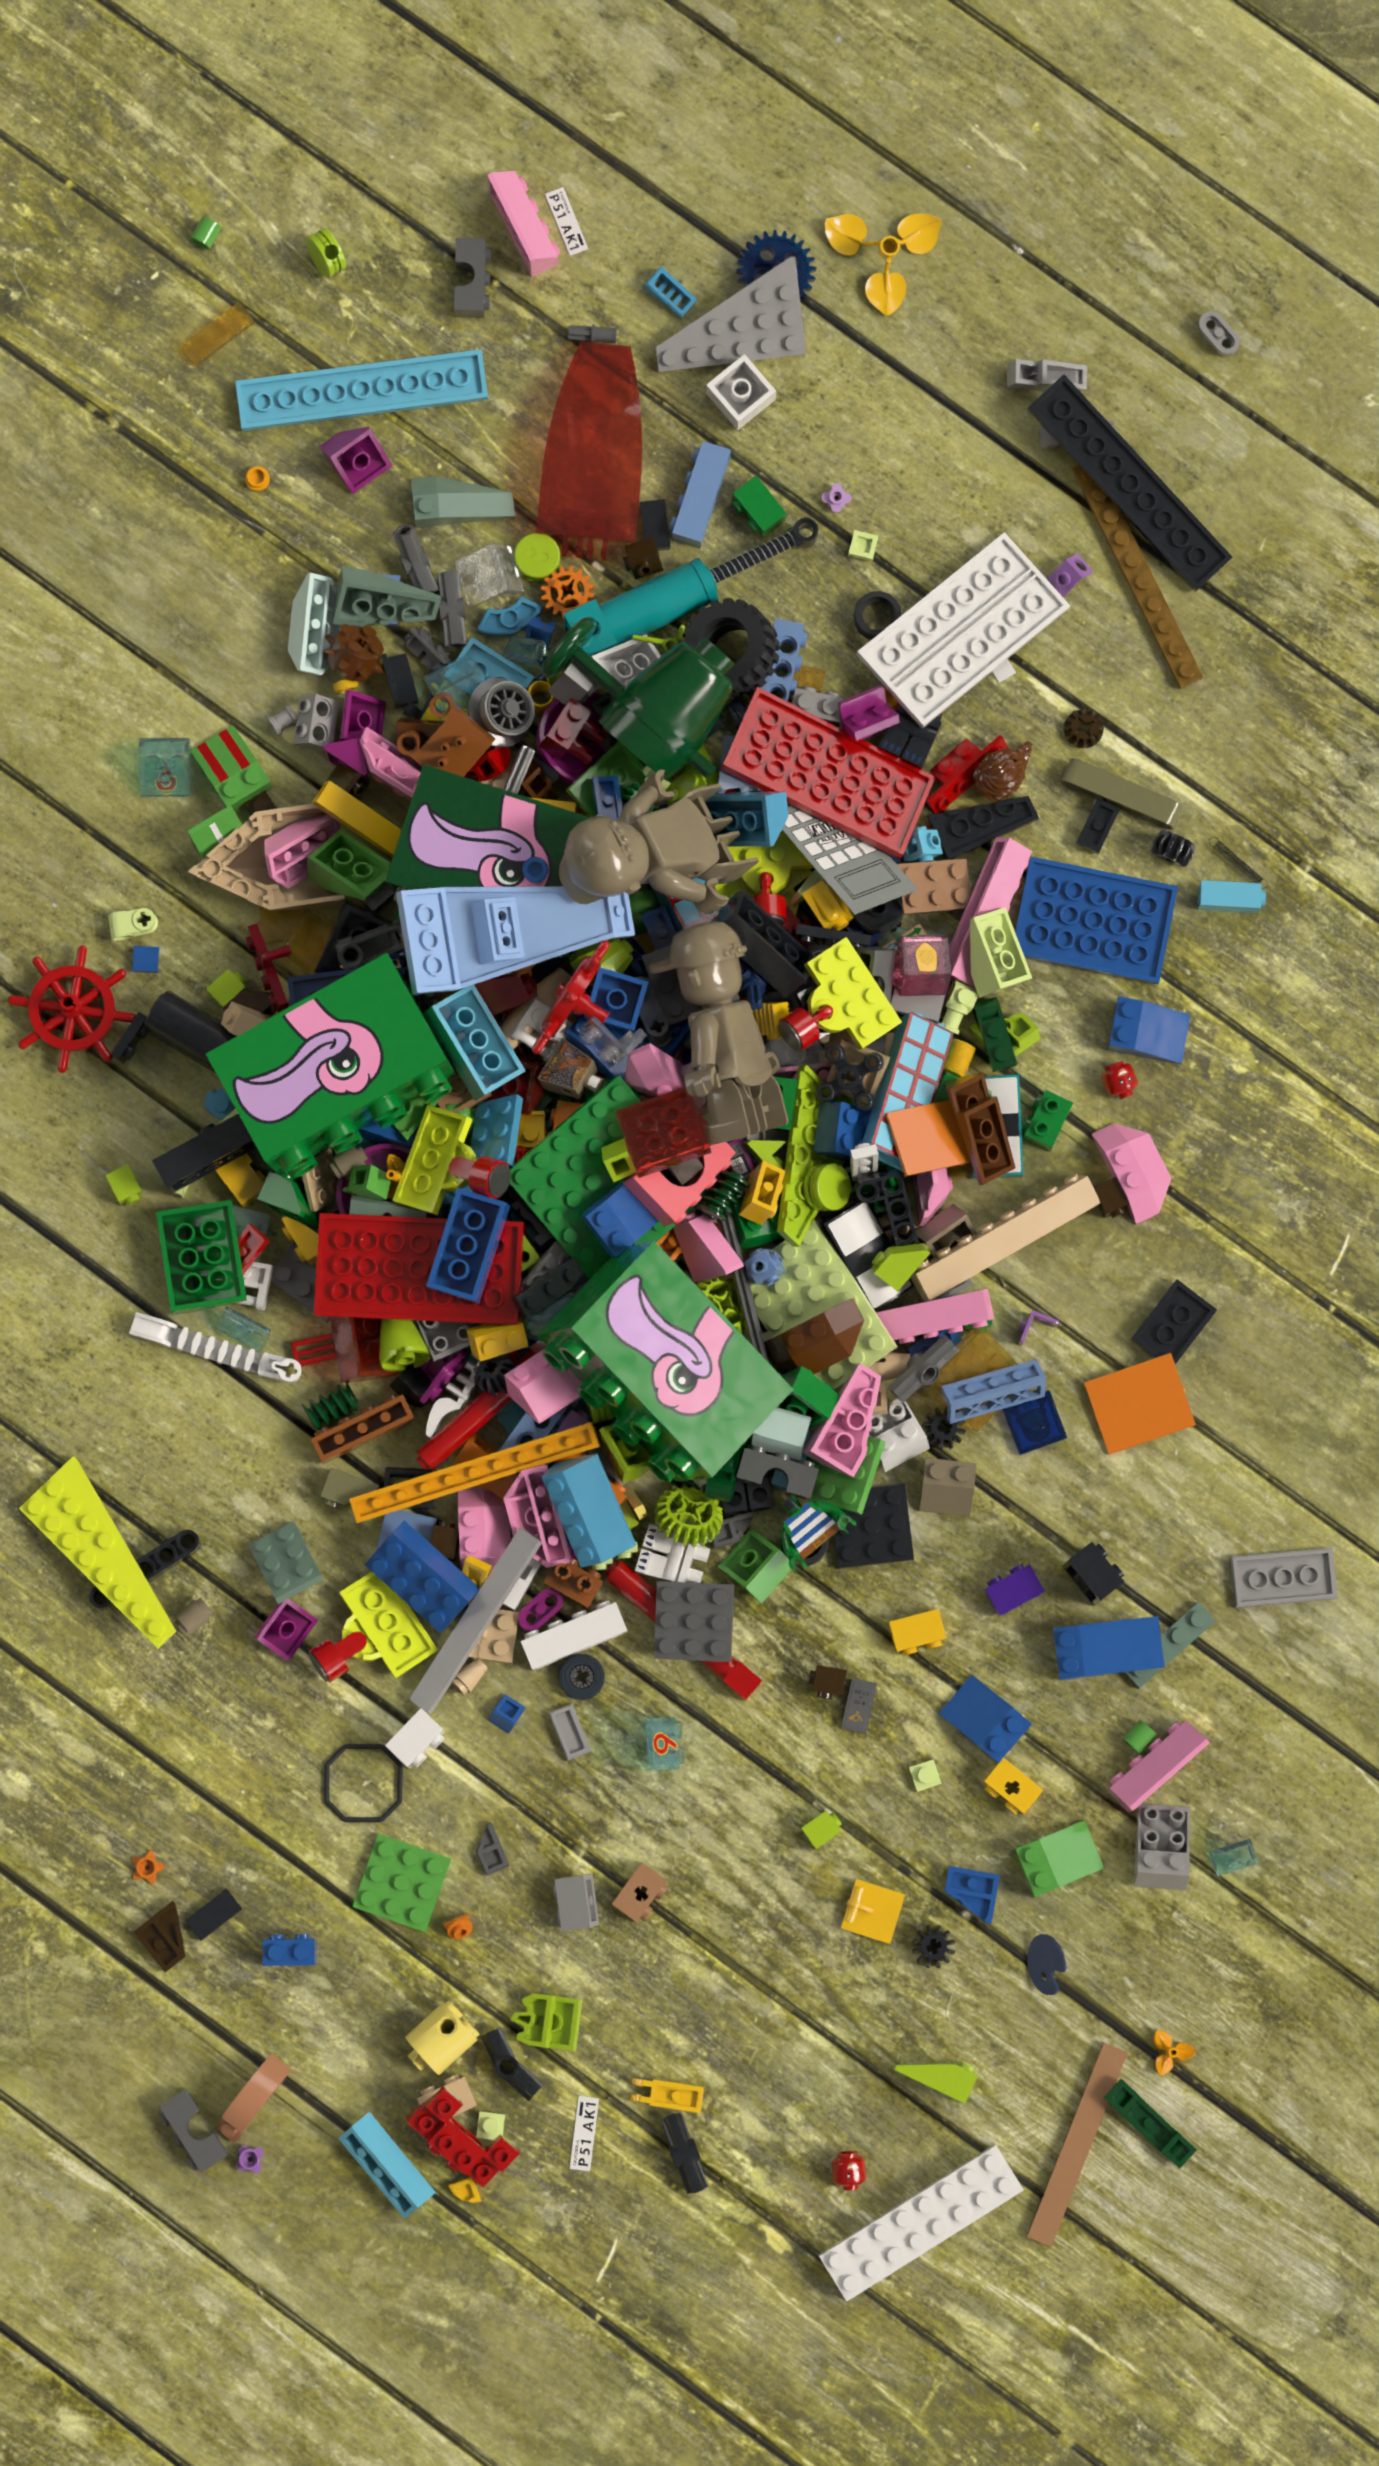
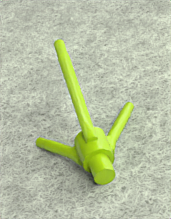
(667, 643)

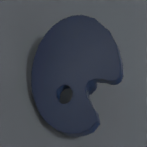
(1045, 1956)

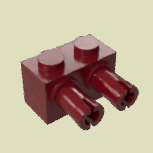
(562, 734)

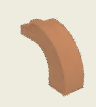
(252, 2098)

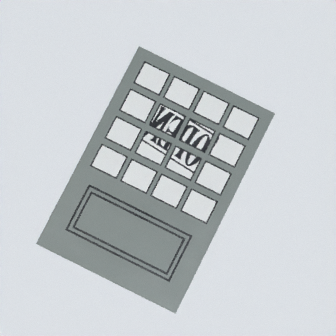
(852, 867)

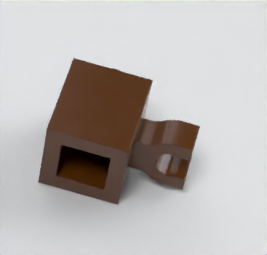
(537, 784)

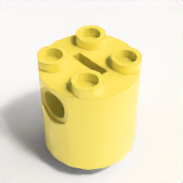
(434, 2045)

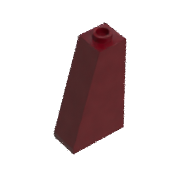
(501, 991)

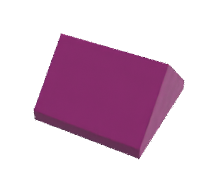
(361, 712)
(348, 754)
(286, 1629)

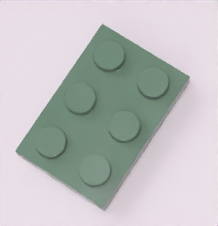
(286, 1562)

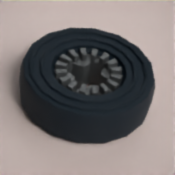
(569, 1672)

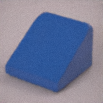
(506, 1713)

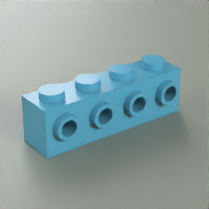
(387, 2164)

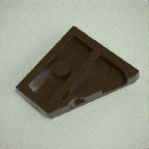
(163, 1937)

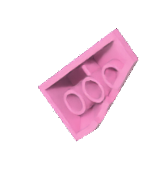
(843, 1438)

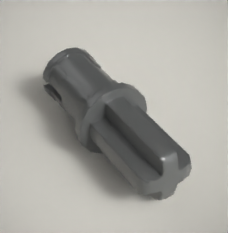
(592, 333)

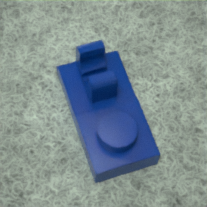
(607, 796)

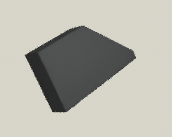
(732, 1530)

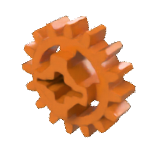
(558, 587)

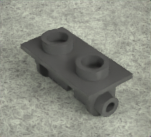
(422, 642)

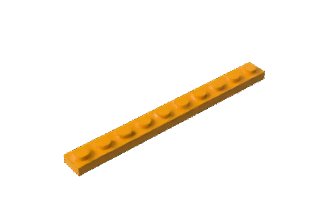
(474, 1472)

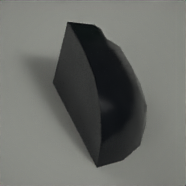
(412, 1384)

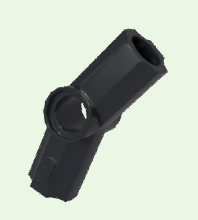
(520, 2078)
(684, 2153)

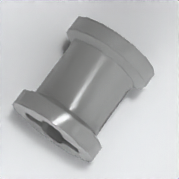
(282, 720)

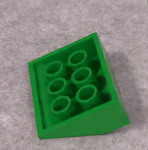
(201, 1257)

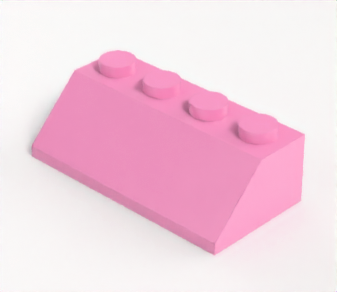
(522, 221)
(541, 1387)
(1157, 1766)

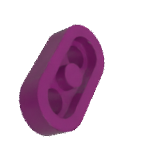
(540, 1609)

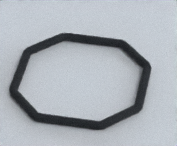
(399, 1782)

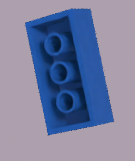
(468, 1245)
(422, 1576)

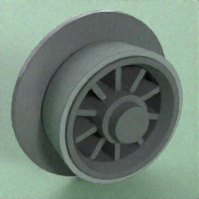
(502, 710)

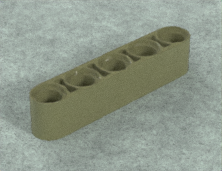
(1121, 793)

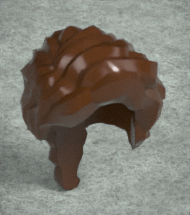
(1002, 772)

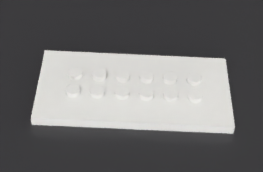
(963, 630)

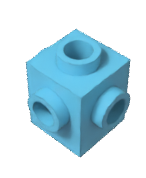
(923, 845)

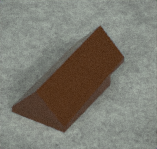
(981, 1127)

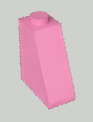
(705, 1248)

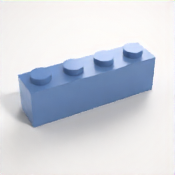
(701, 494)

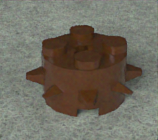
(355, 652)

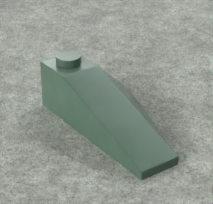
(449, 501)
(373, 598)

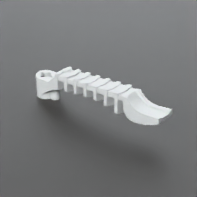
(171, 1336)
(446, 1406)

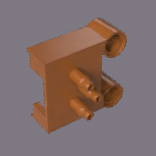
(454, 744)

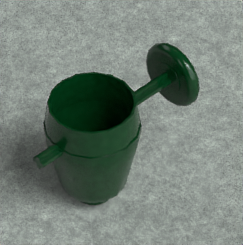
(662, 709)

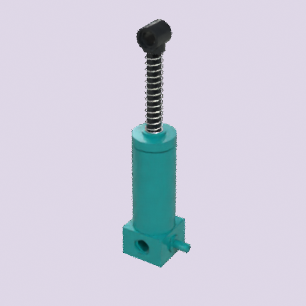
(675, 593)

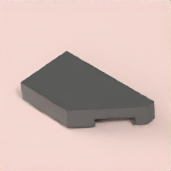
(491, 1852)

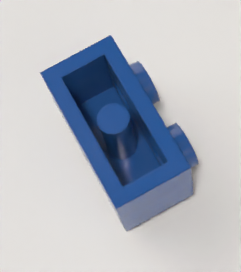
(289, 1952)

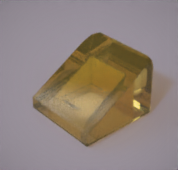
(811, 678)

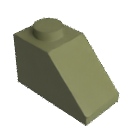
(342, 1487)

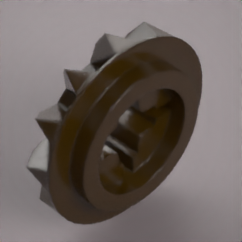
(1082, 739)

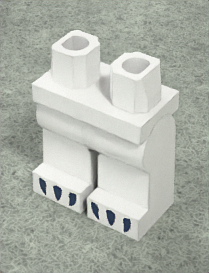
(676, 1564)

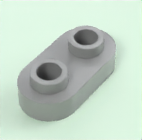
(1221, 333)

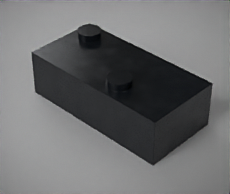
(769, 946)
(204, 1153)

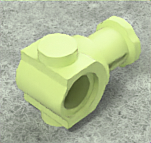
(959, 1002)

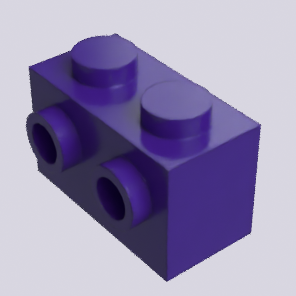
(1013, 1590)

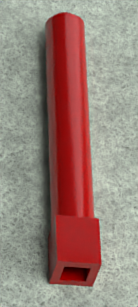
(467, 1422)
(643, 1596)

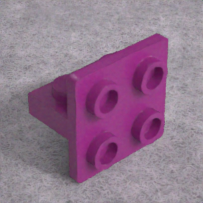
(867, 714)

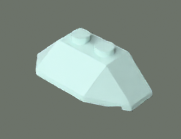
(311, 622)

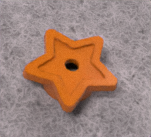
(140, 1864)

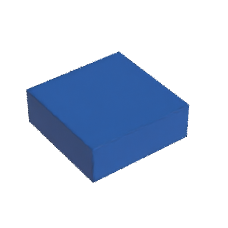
(146, 959)

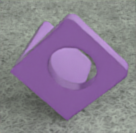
(1069, 574)
(1025, 1324)

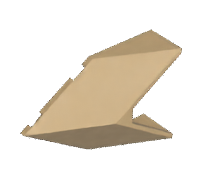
(241, 865)

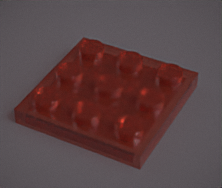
(663, 1132)

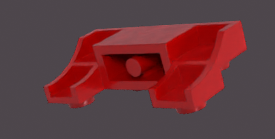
(456, 2143)

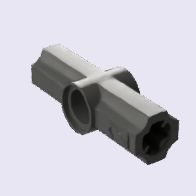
(452, 609)
(923, 1368)

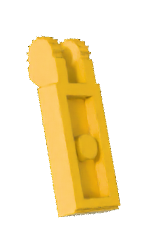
(670, 2095)

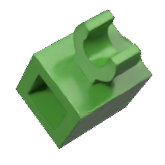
(368, 1182)

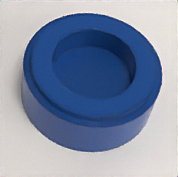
(535, 869)

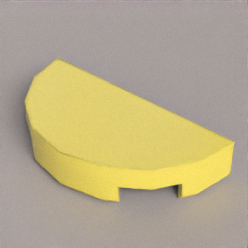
(635, 1503)

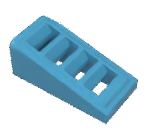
(669, 280)

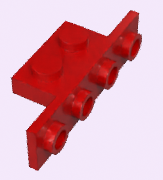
(957, 771)

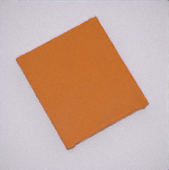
(927, 1138)

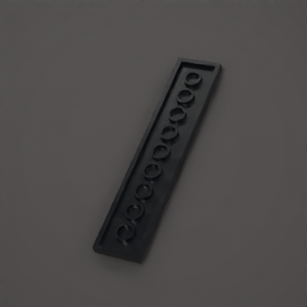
(1129, 482)

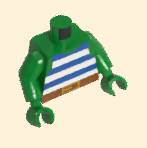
(809, 1528)

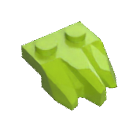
(549, 2021)

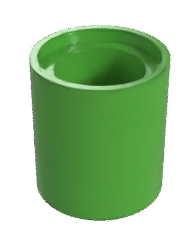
(205, 233)
(1139, 1737)

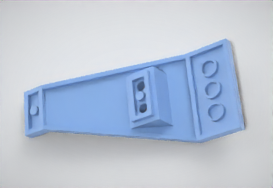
(457, 934)

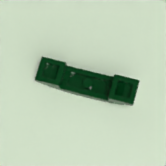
(1150, 2123)

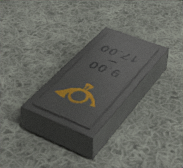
(858, 1705)

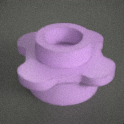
(836, 505)

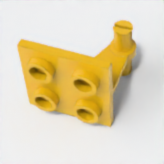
(872, 1911)

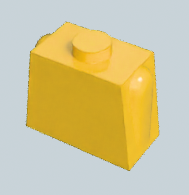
(828, 906)

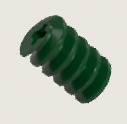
(722, 1195)
(331, 1406)

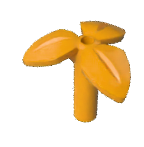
(395, 1169)
(1181, 2051)

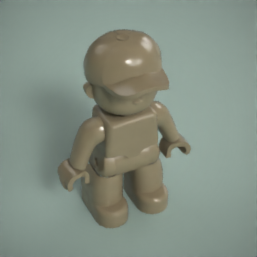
(654, 849)
(724, 1035)

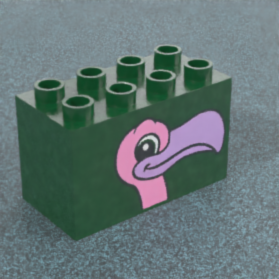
(476, 837)

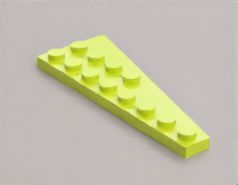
(82, 1529)

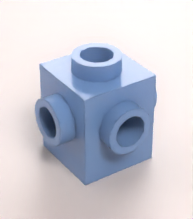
(772, 1267)

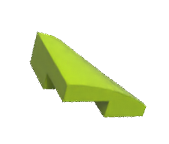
(1021, 1031)

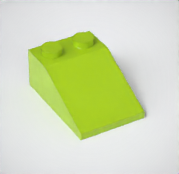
(946, 2078)

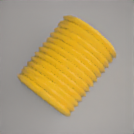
(540, 686)
(959, 1057)

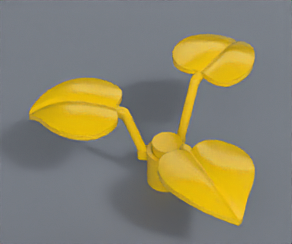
(884, 290)

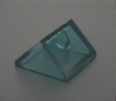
(457, 679)

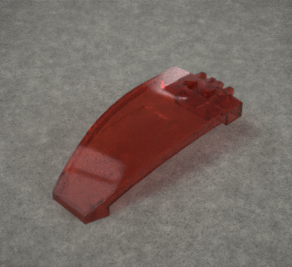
(594, 452)

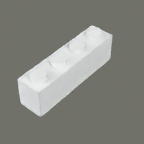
(573, 1636)

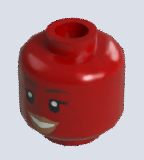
(1119, 1079)
(848, 2170)

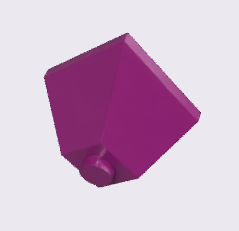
(356, 457)

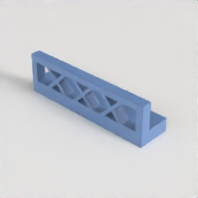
(994, 1387)

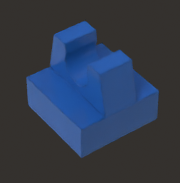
(540, 630)

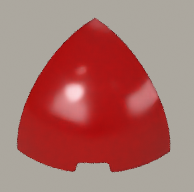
(490, 764)

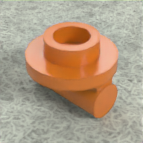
(459, 1927)

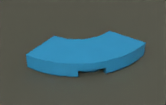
(509, 620)

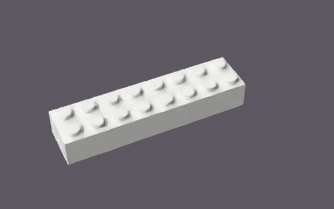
(920, 2222)

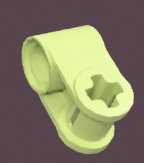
(127, 923)

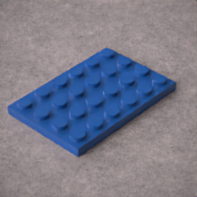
(1095, 920)

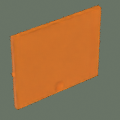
(1139, 1403)

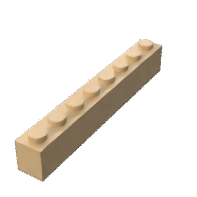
(1004, 1237)

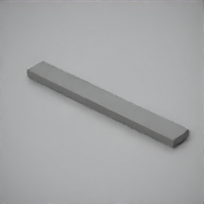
(475, 1620)

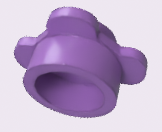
(243, 2162)

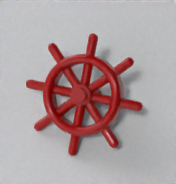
(573, 998)
(72, 1008)

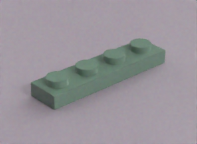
(1176, 1639)

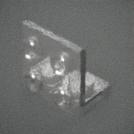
(488, 574)
(606, 1044)

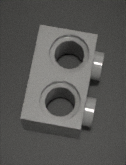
(315, 722)

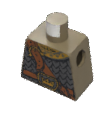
(570, 1072)

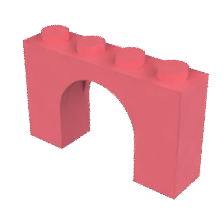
(670, 1201)

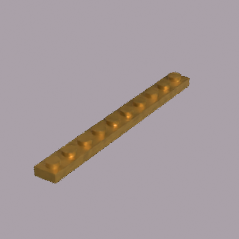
(1141, 582)

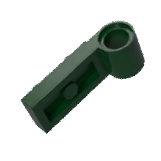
(994, 1034)
(722, 1484)

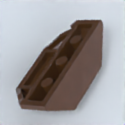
(819, 1340)

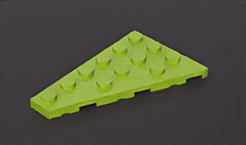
(795, 1212)

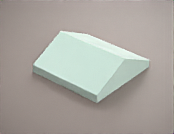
(783, 1433)

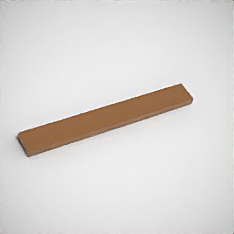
(1076, 2145)

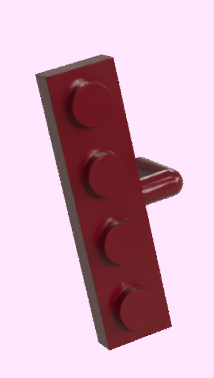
(263, 962)

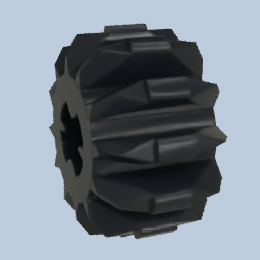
(1173, 848)
(491, 1373)
(940, 1436)
(940, 1951)

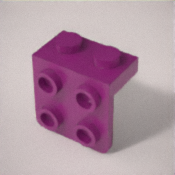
(441, 1373)

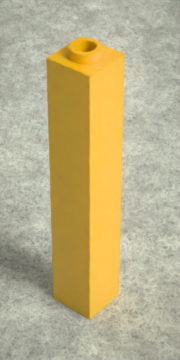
(358, 817)

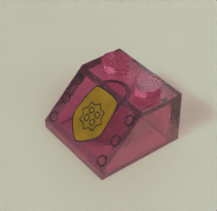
(922, 966)

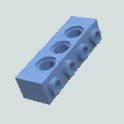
(792, 634)
(527, 1427)

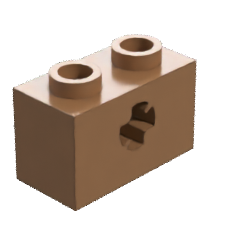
(626, 1900)

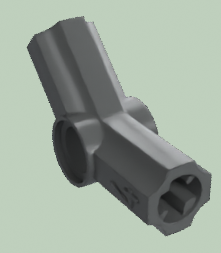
(414, 559)

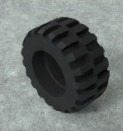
(762, 641)

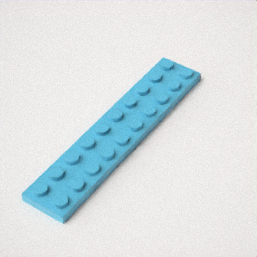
(361, 390)

